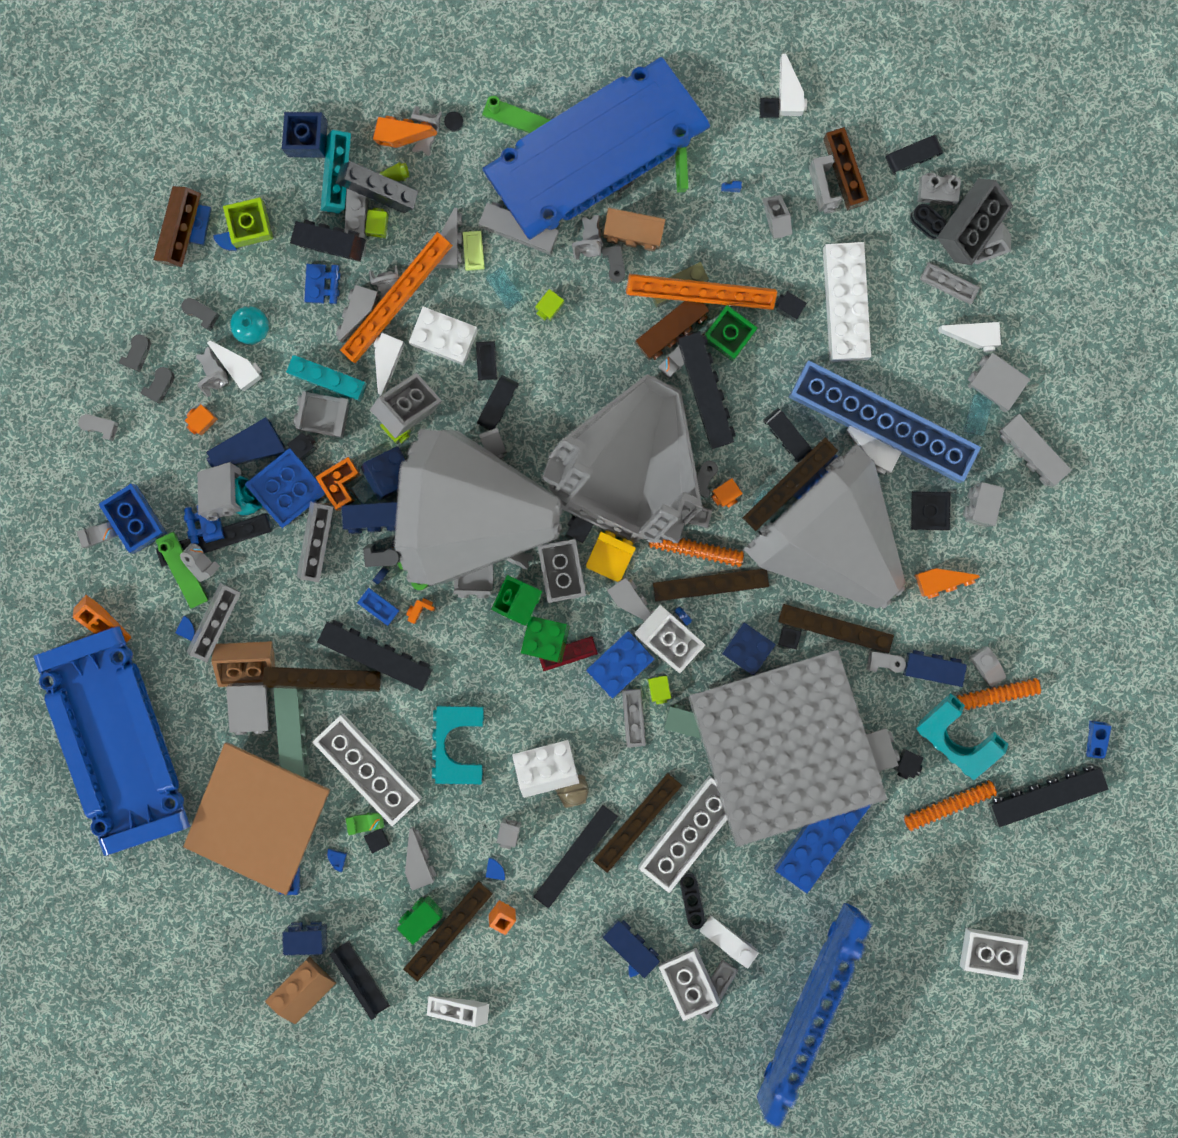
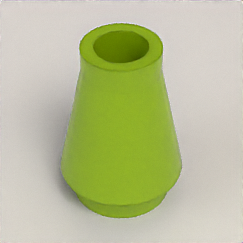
(397, 172)

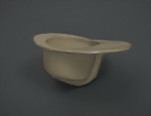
(574, 794)

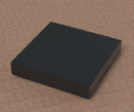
(930, 510)

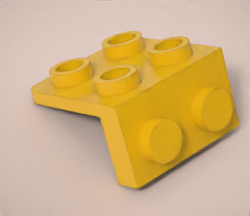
(610, 556)

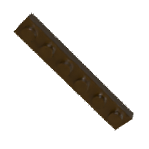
(790, 484)
(710, 584)
(835, 628)
(321, 679)
(637, 822)
(448, 931)

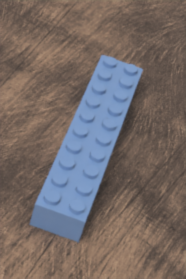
(884, 421)

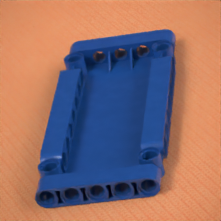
(596, 147)
(111, 741)
(841, 946)

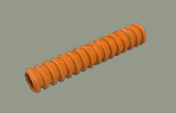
(702, 550)
(1001, 694)
(951, 805)

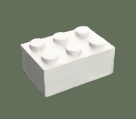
(443, 335)
(669, 639)
(545, 768)
(993, 953)
(689, 984)

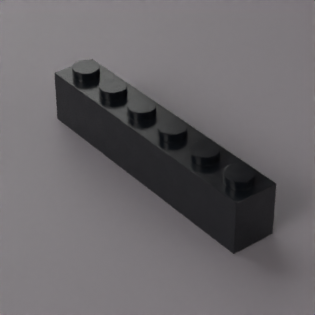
(705, 389)
(374, 655)
(1047, 796)

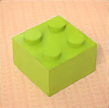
(248, 222)

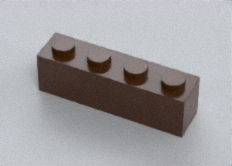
(846, 169)
(177, 226)
(670, 327)

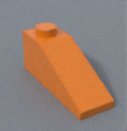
(95, 617)

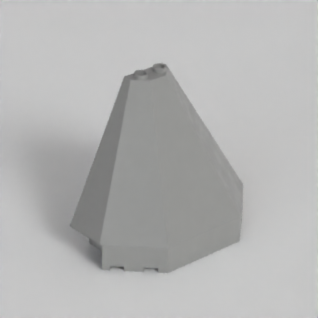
(630, 466)
(466, 509)
(837, 536)

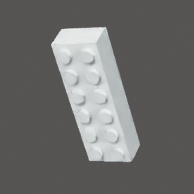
(847, 302)
(367, 769)
(685, 837)

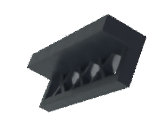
(359, 979)

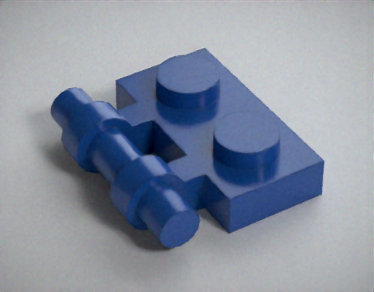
(315, 283)
(209, 529)

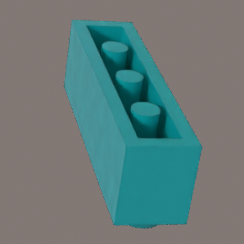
(336, 155)
(326, 378)

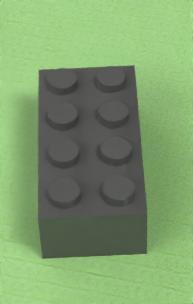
(975, 221)

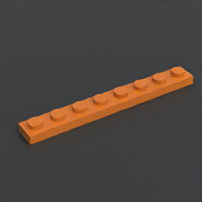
(701, 291)
(396, 297)

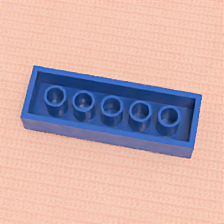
(816, 847)

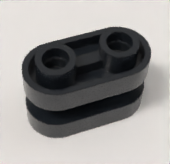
(927, 221)

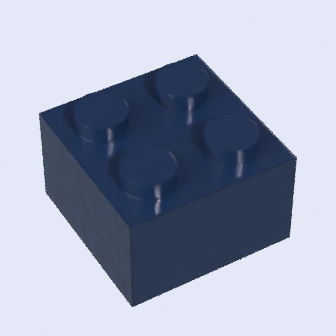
(304, 134)
(384, 472)
(748, 648)
(305, 939)

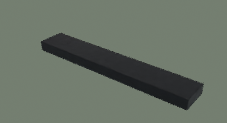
(233, 534)
(575, 856)

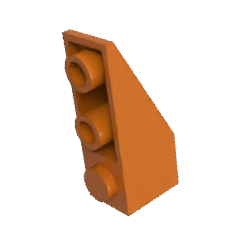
(399, 133)
(937, 580)

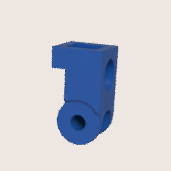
(1098, 739)

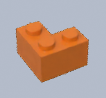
(334, 482)

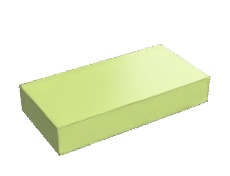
(473, 250)

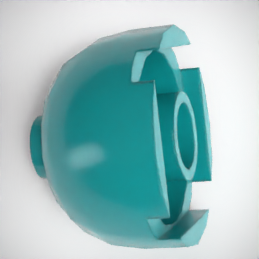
(249, 325)
(245, 498)

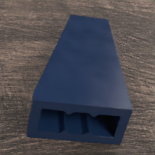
(249, 445)

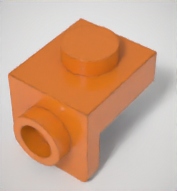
(415, 611)

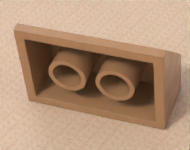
(633, 229)
(241, 662)
(300, 991)

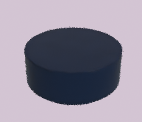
(380, 575)

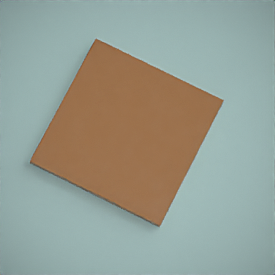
(256, 818)

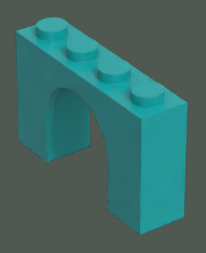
(970, 760)
(447, 770)

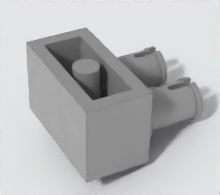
(939, 189)

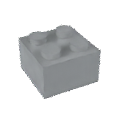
(984, 504)

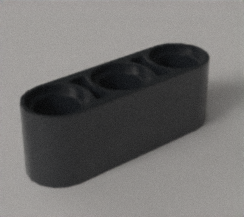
(914, 153)
(497, 402)
(788, 434)
(692, 909)

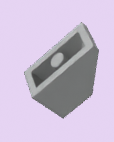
(777, 216)
(997, 245)
(493, 443)
(988, 666)
(508, 833)

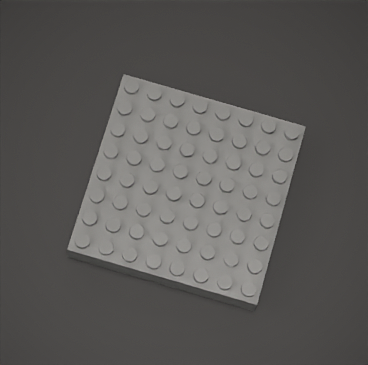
(787, 748)

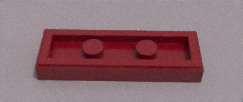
(573, 652)

